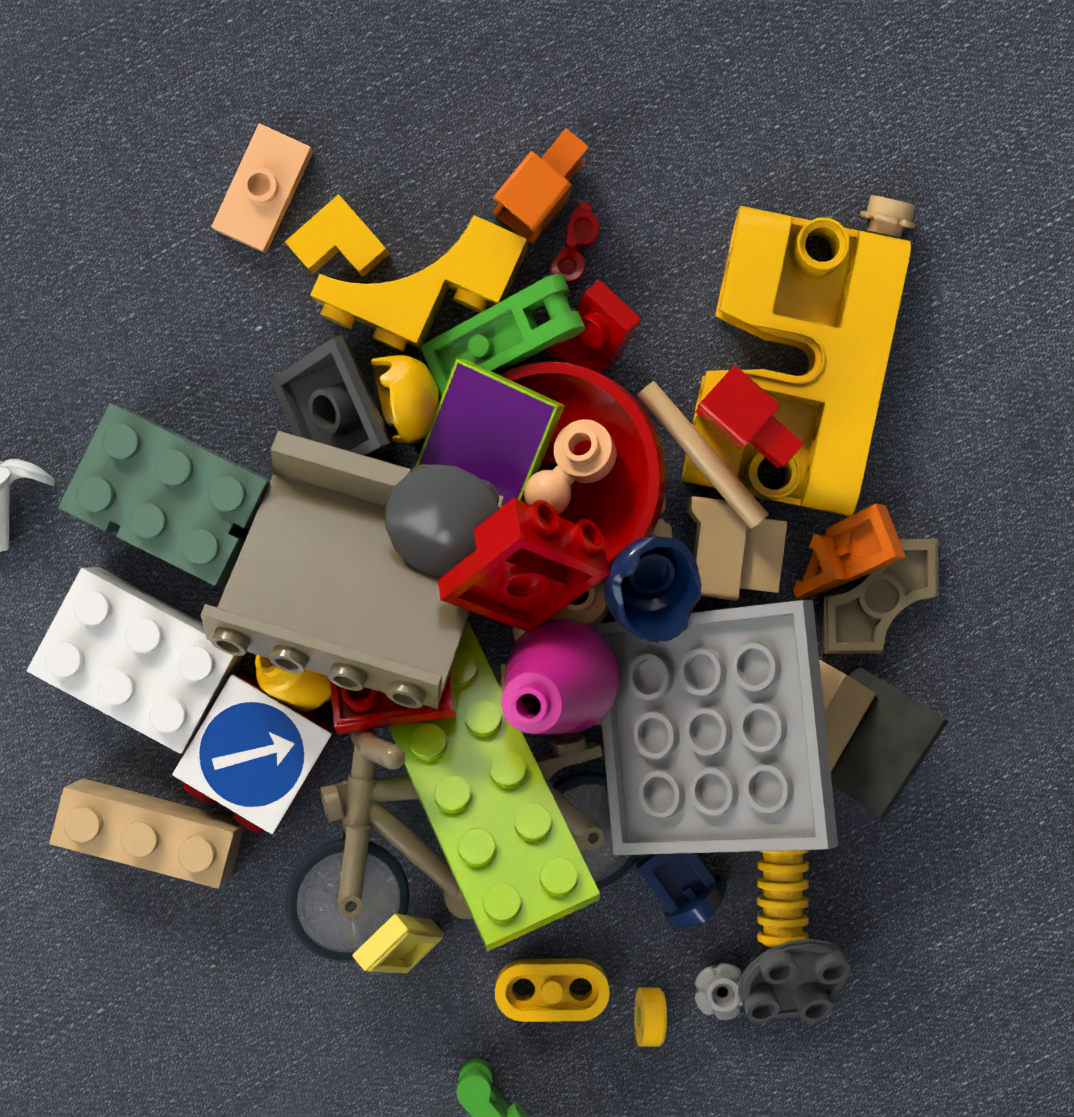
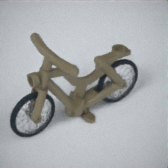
(356, 886)

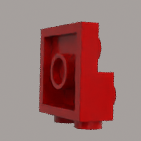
(526, 565)

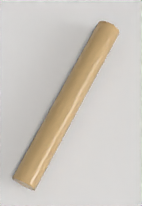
(702, 455)

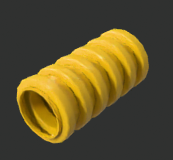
(782, 897)

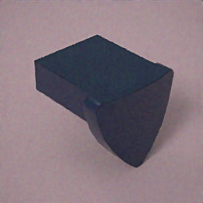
(683, 887)

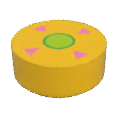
(650, 1017)

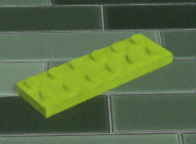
(493, 809)

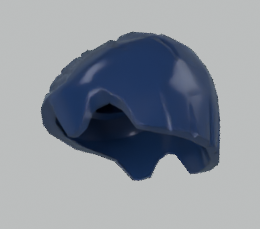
(653, 588)

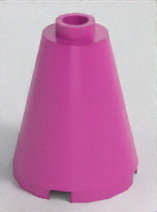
(559, 679)

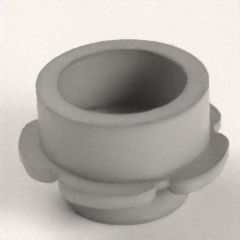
(709, 981)

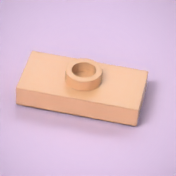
(262, 188)

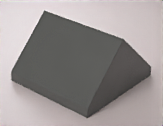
(332, 401)

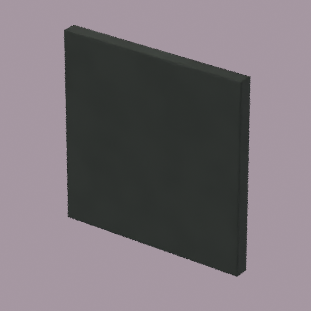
(885, 746)

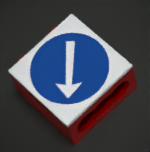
(253, 754)

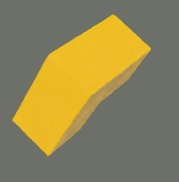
(336, 230)

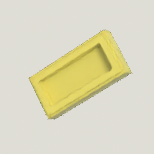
(398, 944)

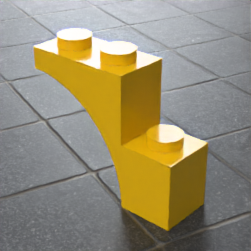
(403, 310)

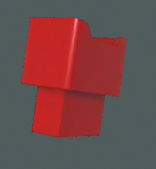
(745, 415)

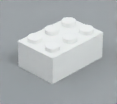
(133, 658)

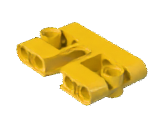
(845, 325)

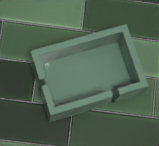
(165, 494)

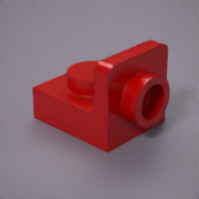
(607, 331)

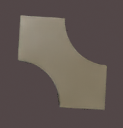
(862, 614)

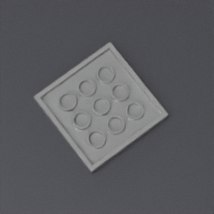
(720, 736)

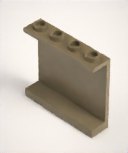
(329, 588)

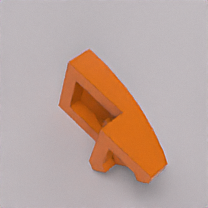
(850, 551)

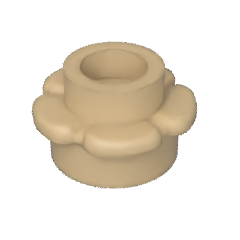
(888, 216)

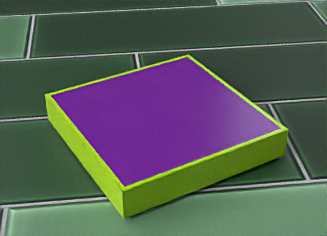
(491, 428)

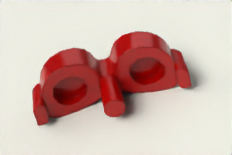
(581, 233)

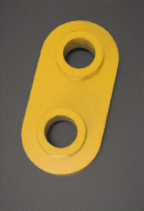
(552, 994)

